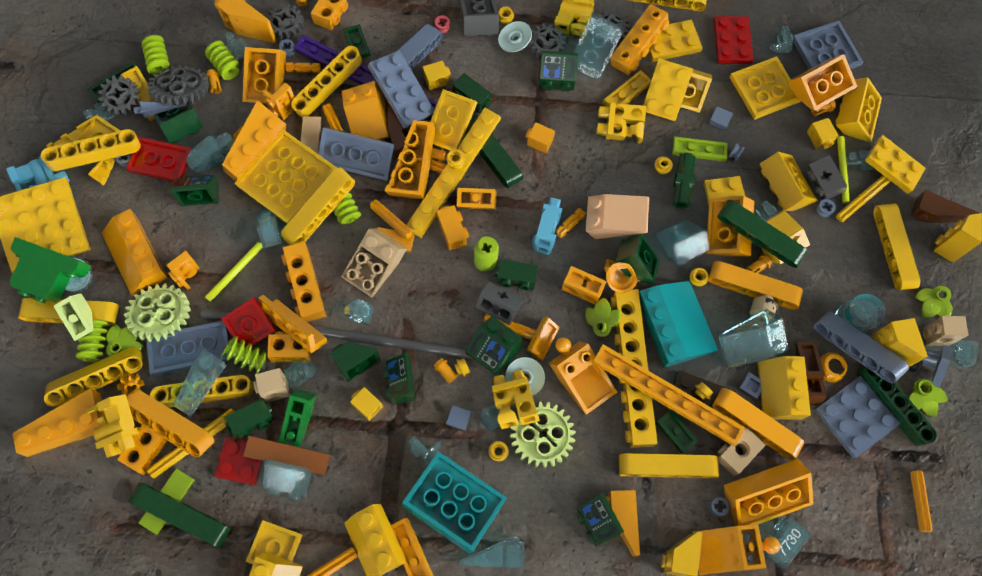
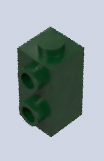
(471, 89)
(516, 274)
(248, 419)

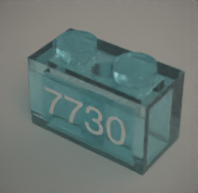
(791, 539)

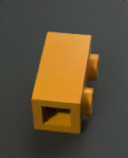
(451, 227)

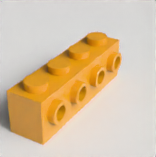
(639, 39)

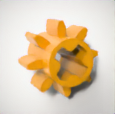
(130, 383)

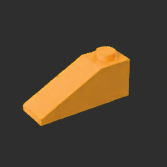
(625, 508)

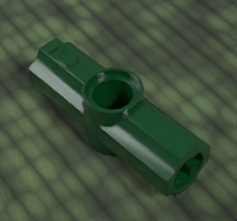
(684, 180)

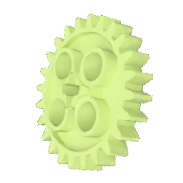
(157, 312)
(530, 449)

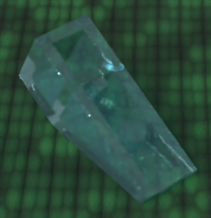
(198, 382)
(501, 555)

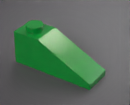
(297, 417)

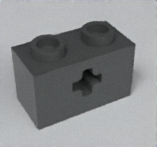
(826, 168)
(499, 303)

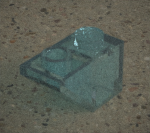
(268, 229)

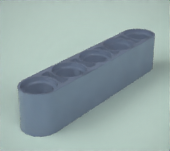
(421, 45)
(861, 347)

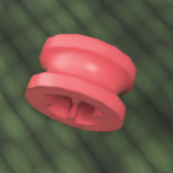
(445, 20)

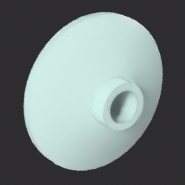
(515, 36)
(530, 367)

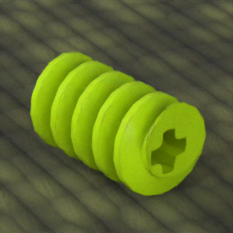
(155, 54)
(222, 60)
(346, 210)
(486, 254)
(90, 343)
(244, 354)

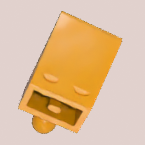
(245, 20)
(583, 380)
(727, 550)

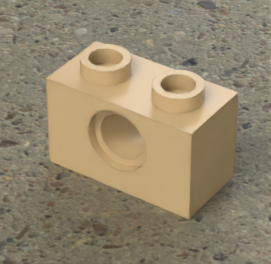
(945, 331)
(272, 385)
(735, 463)

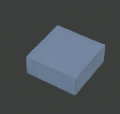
(720, 118)
(751, 386)
(458, 418)

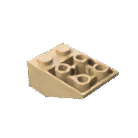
(373, 261)

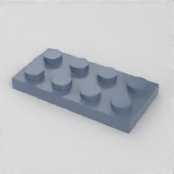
(401, 88)
(357, 153)
(184, 348)

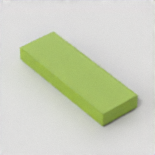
(700, 148)
(175, 487)

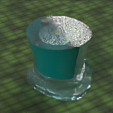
(863, 312)

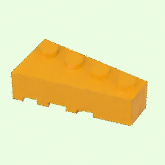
(255, 136)
(413, 165)
(59, 426)

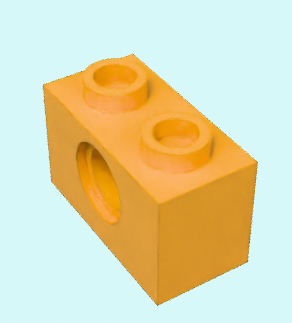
(476, 198)

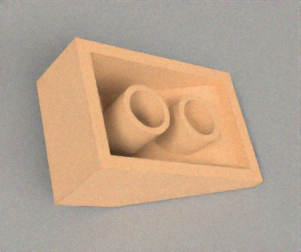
(616, 215)

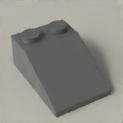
(479, 17)

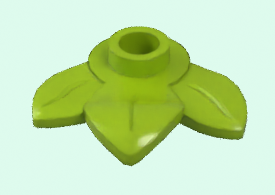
(933, 303)
(602, 315)
(121, 338)
(927, 400)

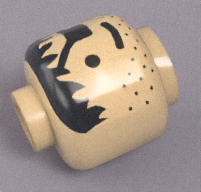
(762, 303)

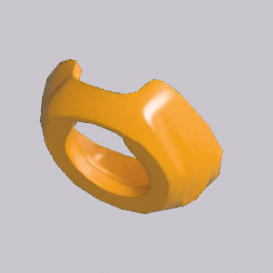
(617, 286)
(829, 375)

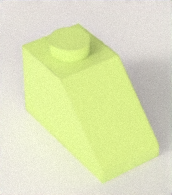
(75, 315)

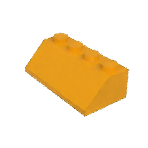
(133, 252)
(770, 493)

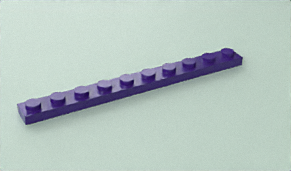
(324, 55)

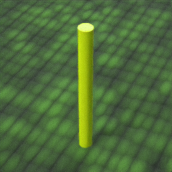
(843, 167)
(234, 271)

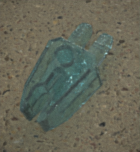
(210, 152)

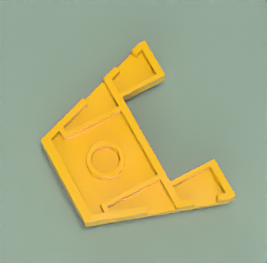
(92, 127)

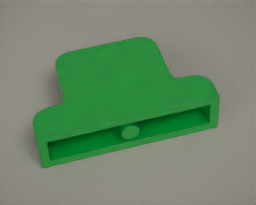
(43, 271)

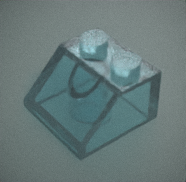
(683, 241)
(286, 479)

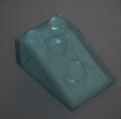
(597, 45)
(754, 340)

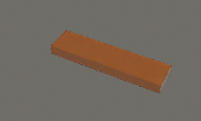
(265, 449)

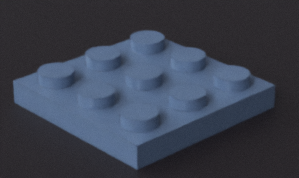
(826, 42)
(857, 417)

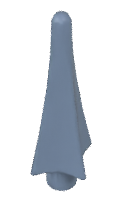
(152, 108)

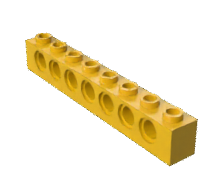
(635, 437)

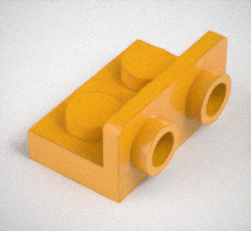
(280, 101)
(182, 268)

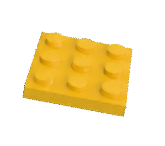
(764, 87)

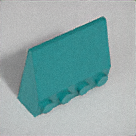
(676, 323)
(454, 502)

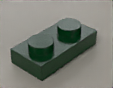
(355, 37)
(677, 431)

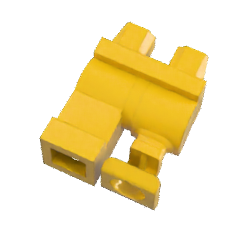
(571, 10)
(617, 117)
(514, 393)
(115, 425)

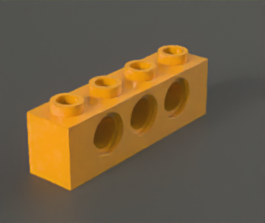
(300, 254)

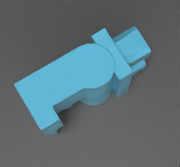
(33, 174)
(549, 221)

